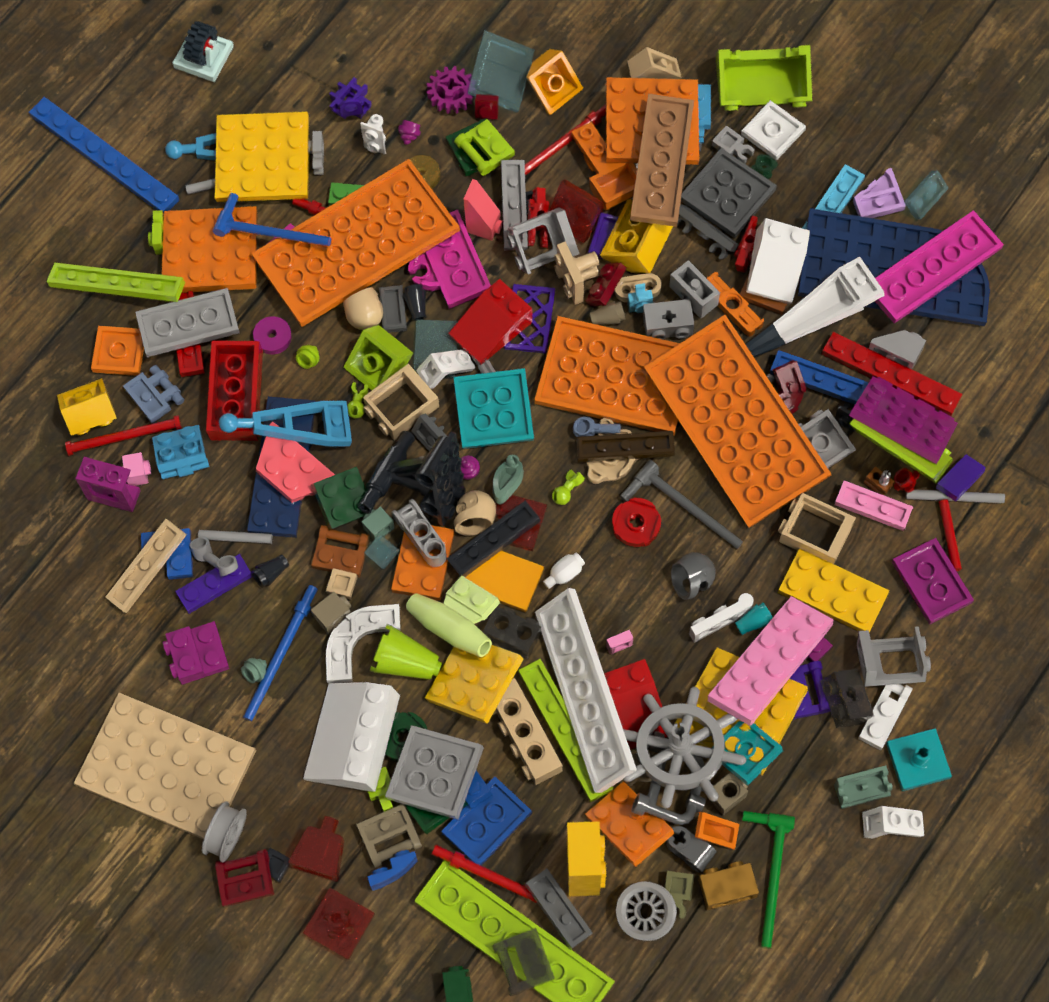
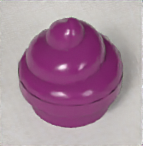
(409, 131)
(470, 467)

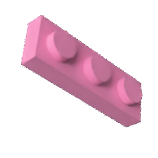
(873, 505)

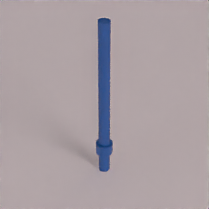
(301, 610)

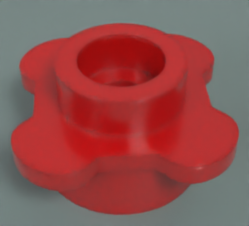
(905, 479)

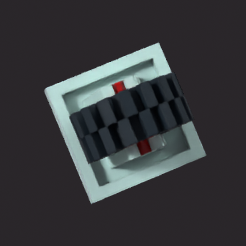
(203, 52)

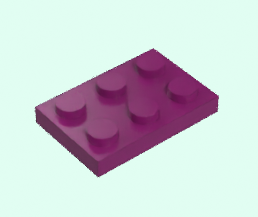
(932, 581)

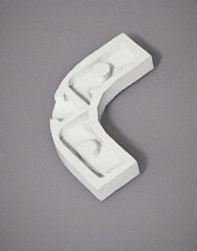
(350, 631)

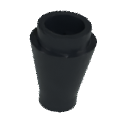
(416, 301)
(268, 571)

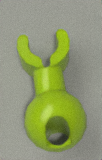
(355, 407)
(562, 494)

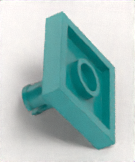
(750, 739)
(919, 759)

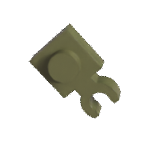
(680, 887)

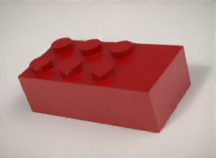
(234, 386)

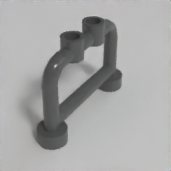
(648, 803)

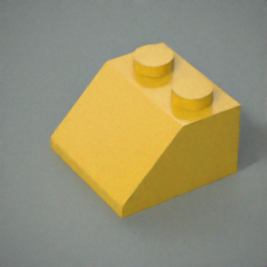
(86, 407)

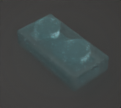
(926, 194)

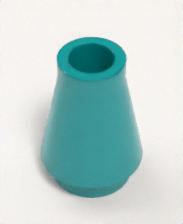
(754, 619)

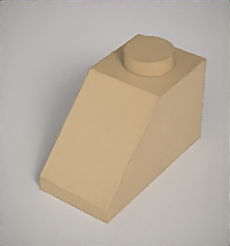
(653, 65)

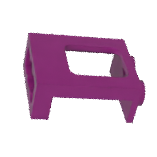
(102, 480)

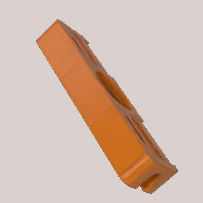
(742, 316)

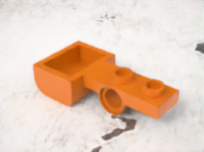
(613, 181)

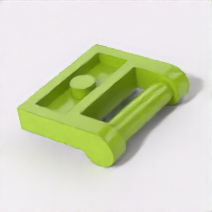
(491, 144)

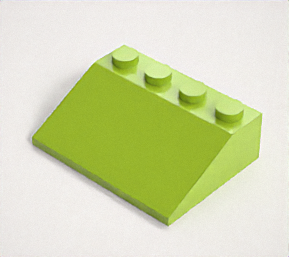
(917, 462)

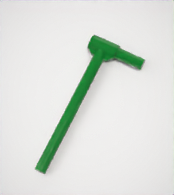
(781, 825)

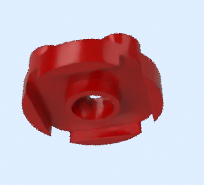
(639, 535)

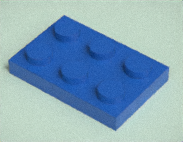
(488, 824)

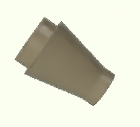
(608, 314)

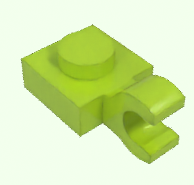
(381, 790)

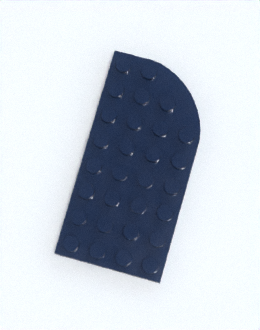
(881, 244)

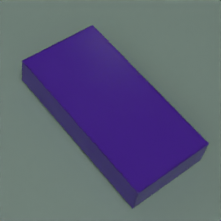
(602, 232)
(960, 477)

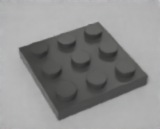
(728, 192)

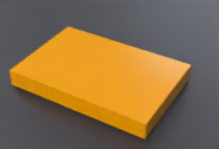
(509, 579)

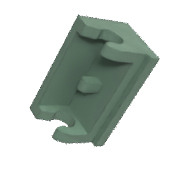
(863, 787)

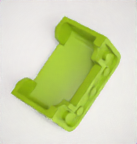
(763, 76)

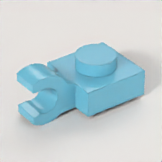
(640, 297)

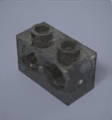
(508, 637)

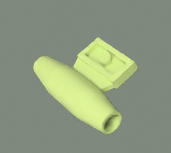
(455, 618)

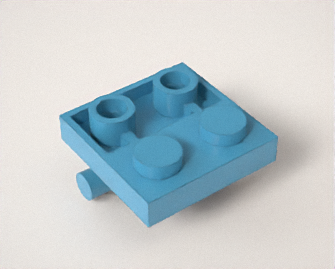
(180, 452)

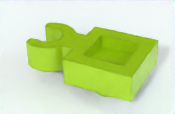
(156, 236)

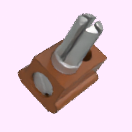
(883, 483)

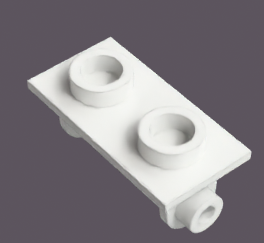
(373, 134)

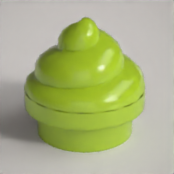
(307, 356)

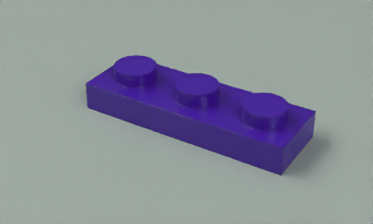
(212, 586)

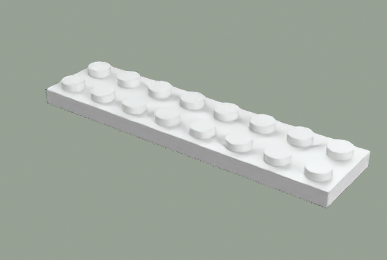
(585, 691)

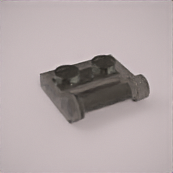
(532, 959)

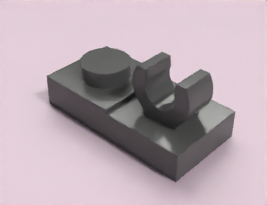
(427, 430)

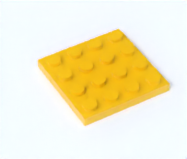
(262, 156)
(773, 720)

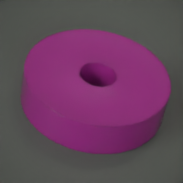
(273, 325)

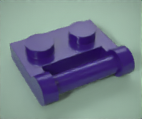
(806, 708)

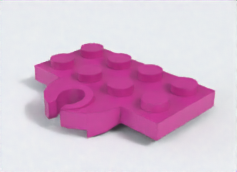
(452, 268)

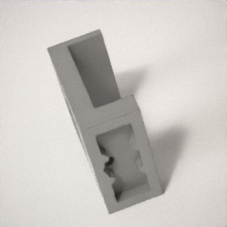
(558, 230)
(871, 664)

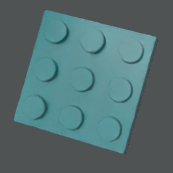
(493, 408)

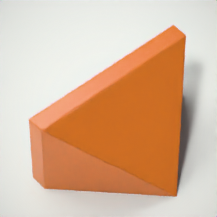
(716, 830)

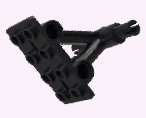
(434, 476)

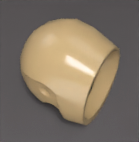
(363, 309)
(477, 507)

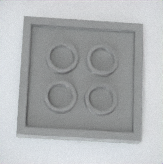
(434, 772)

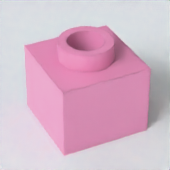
(139, 468)

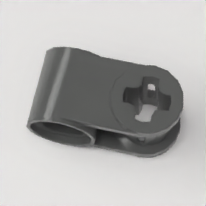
(692, 851)

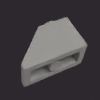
(900, 347)

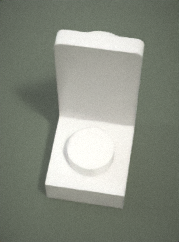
(444, 363)
(892, 820)

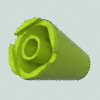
(405, 657)

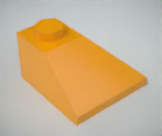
(553, 80)

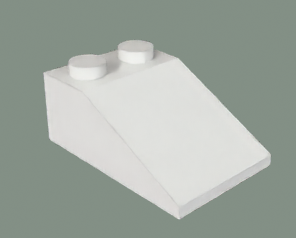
(777, 260)

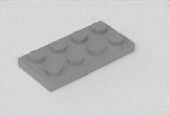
(187, 322)

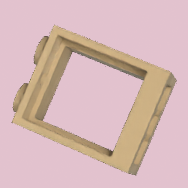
(420, 388)
(824, 511)

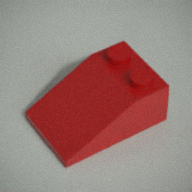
(491, 322)
(628, 688)

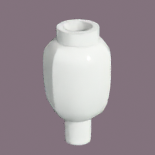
(564, 570)

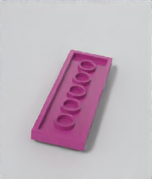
(936, 265)

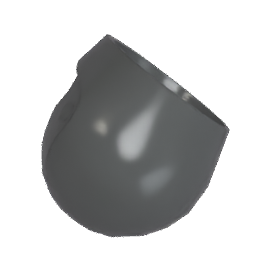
(696, 568)

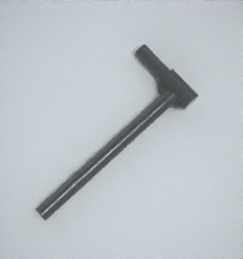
(649, 474)

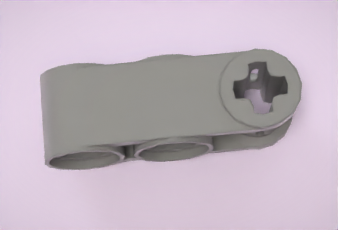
(412, 520)

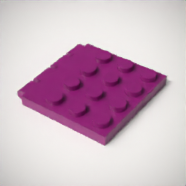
(904, 419)

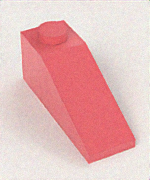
(481, 213)

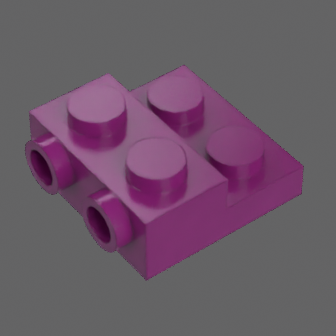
(195, 652)

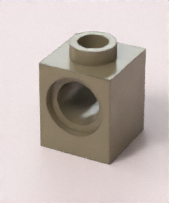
(331, 612)
(725, 803)

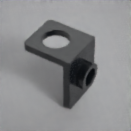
(842, 416)

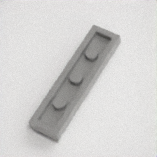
(513, 199)

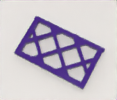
(544, 331)

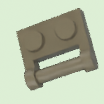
(385, 827)

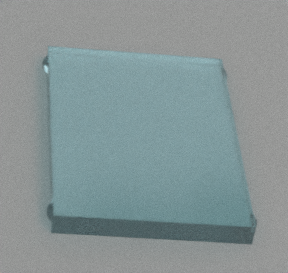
(433, 338)

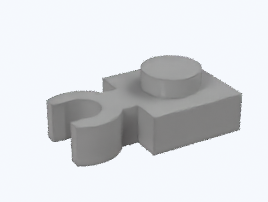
(732, 143)
(316, 148)

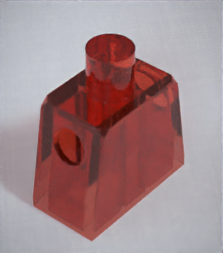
(320, 851)

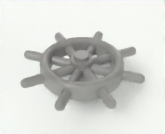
(681, 747)

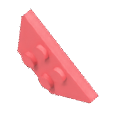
(290, 468)

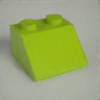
(377, 357)

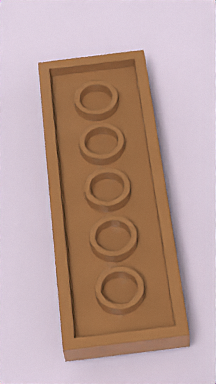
(662, 160)

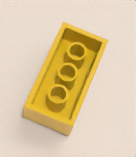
(585, 859)

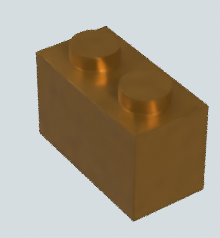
(728, 885)

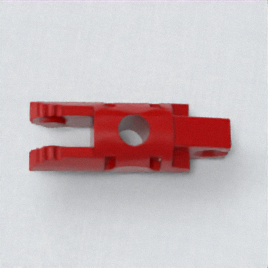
(536, 207)
(746, 245)

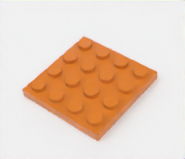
(626, 115)
(207, 259)

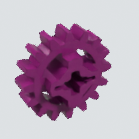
(450, 90)

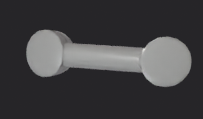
(202, 551)

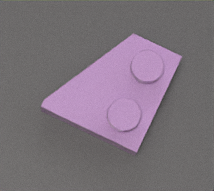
(880, 197)

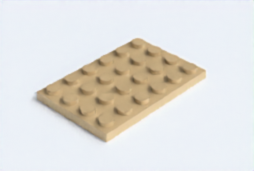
(163, 765)

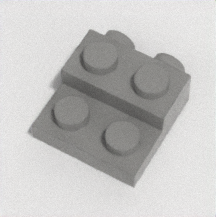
(827, 437)

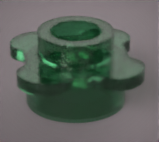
(765, 160)

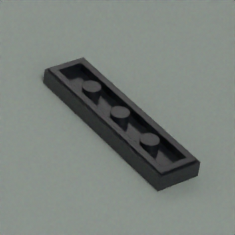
(493, 539)

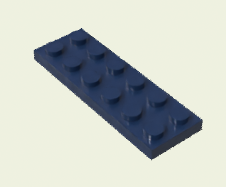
(269, 508)

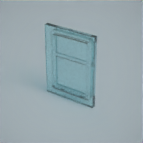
(501, 70)

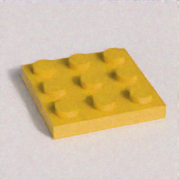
(474, 683)

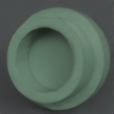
(254, 670)

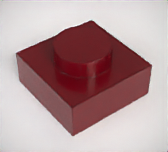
(486, 106)

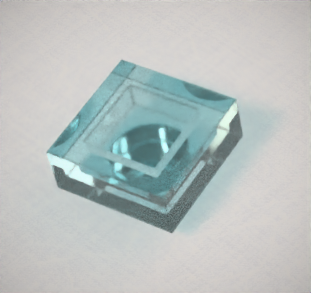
(381, 551)

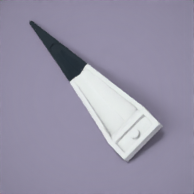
(836, 298)

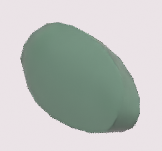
(507, 479)

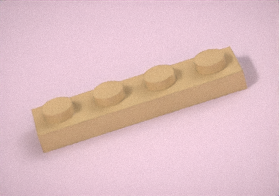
(146, 565)

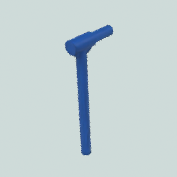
(226, 223)

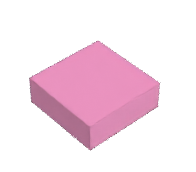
(619, 642)

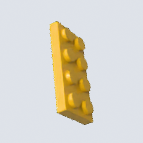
(833, 591)

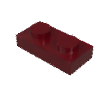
(605, 285)

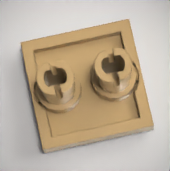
(575, 271)

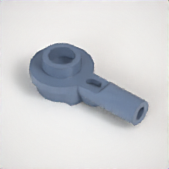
(587, 427)

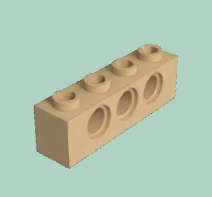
(538, 769)

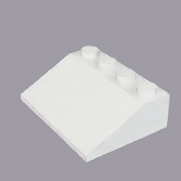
(352, 735)

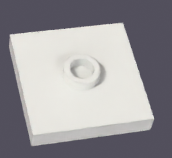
(773, 130)

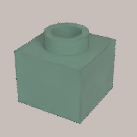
(377, 523)

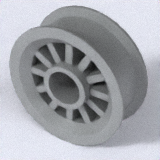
(224, 831)
(626, 922)

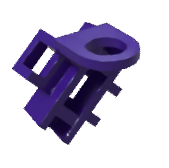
(353, 103)

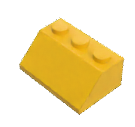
(635, 242)

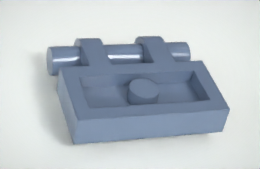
(148, 398)

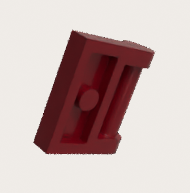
(244, 886)

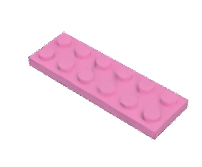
(770, 660)

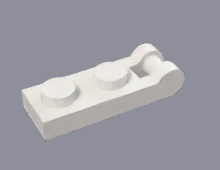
(722, 617)
(885, 715)

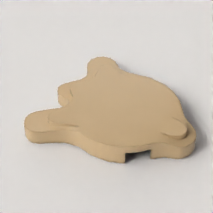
(611, 469)

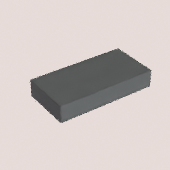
(393, 308)

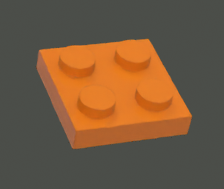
(118, 351)

